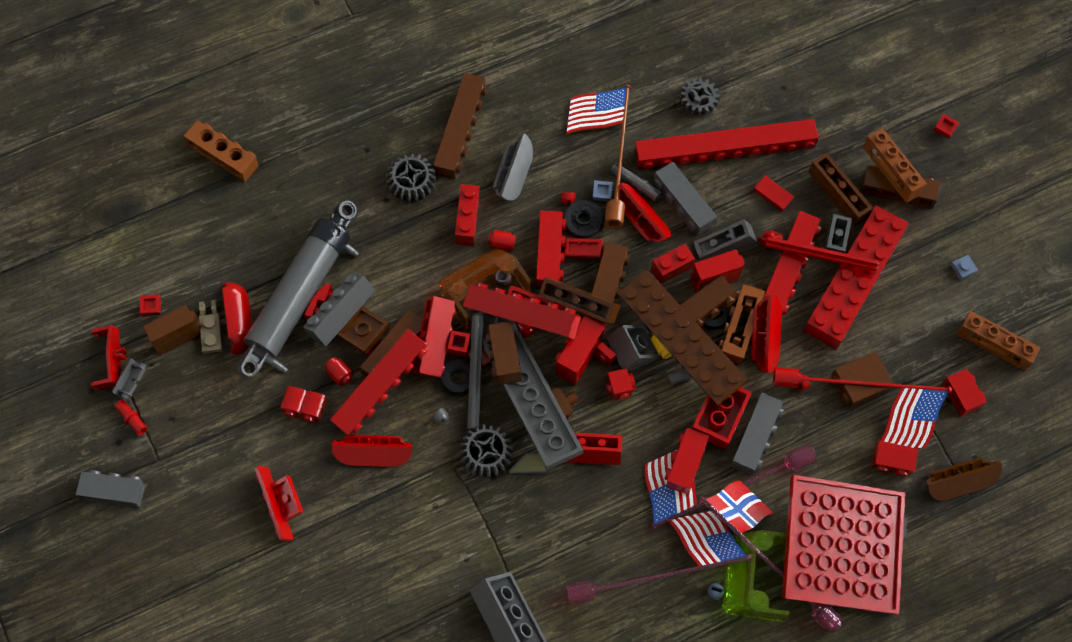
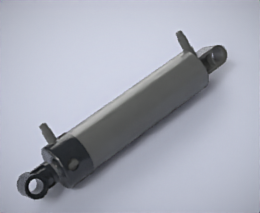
(296, 290)

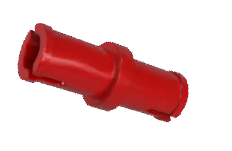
(131, 417)

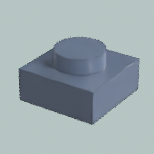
(602, 191)
(964, 267)

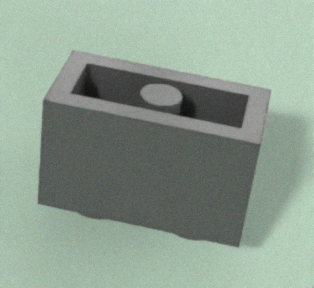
(837, 233)

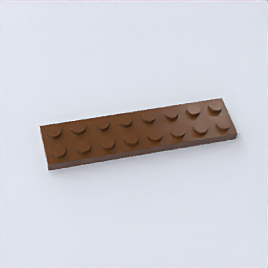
(683, 338)

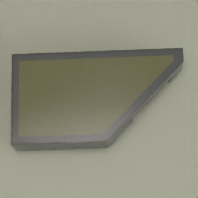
(529, 464)

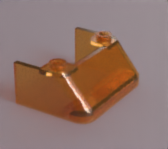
(455, 284)

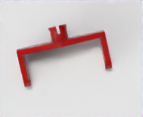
(114, 356)

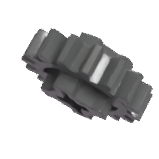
(699, 96)

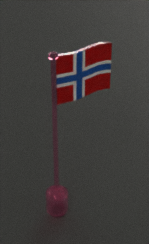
(742, 512)

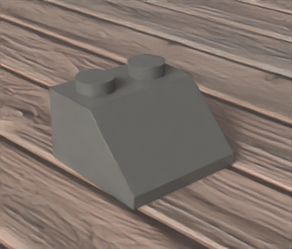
(632, 346)

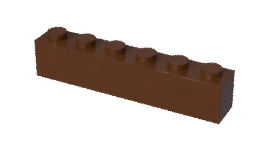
(459, 126)

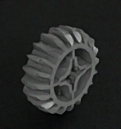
(422, 171)
(473, 441)

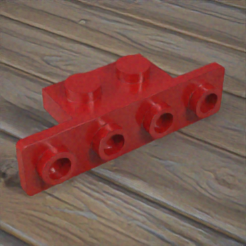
(281, 501)

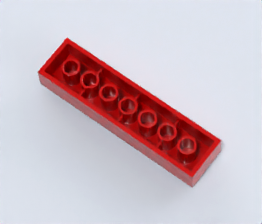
(853, 284)

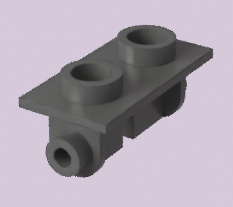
(127, 382)

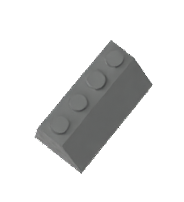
(506, 610)

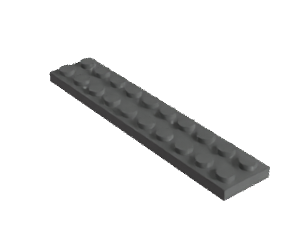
(535, 402)

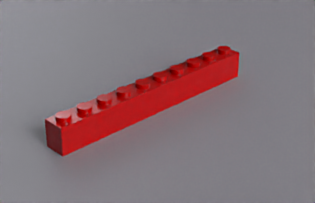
(726, 144)

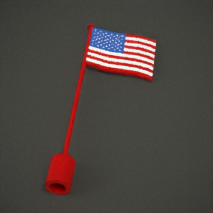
(910, 417)

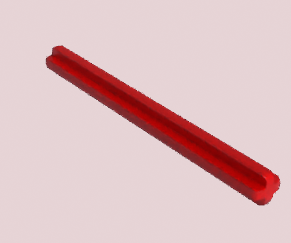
(821, 253)

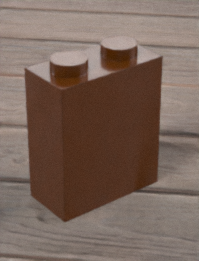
(173, 329)
(863, 369)

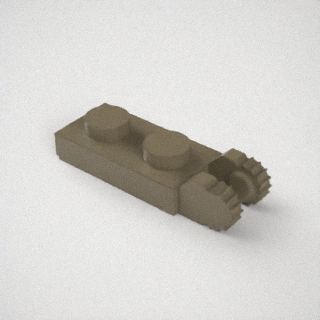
(211, 329)

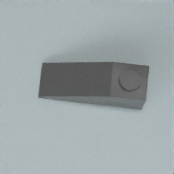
(725, 240)

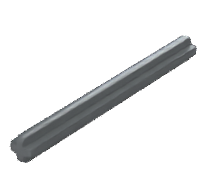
(475, 372)

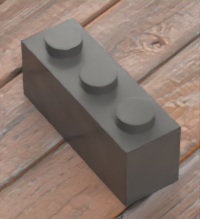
(110, 489)

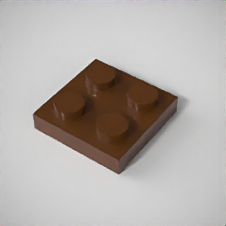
(363, 330)

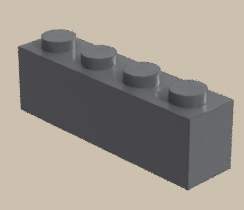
(684, 198)
(339, 308)
(757, 433)

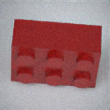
(579, 351)
(722, 419)

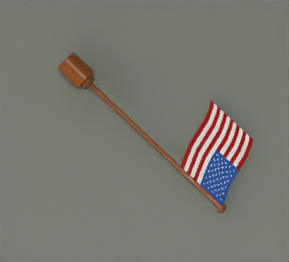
(600, 112)

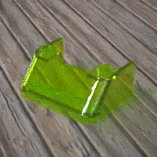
(739, 579)

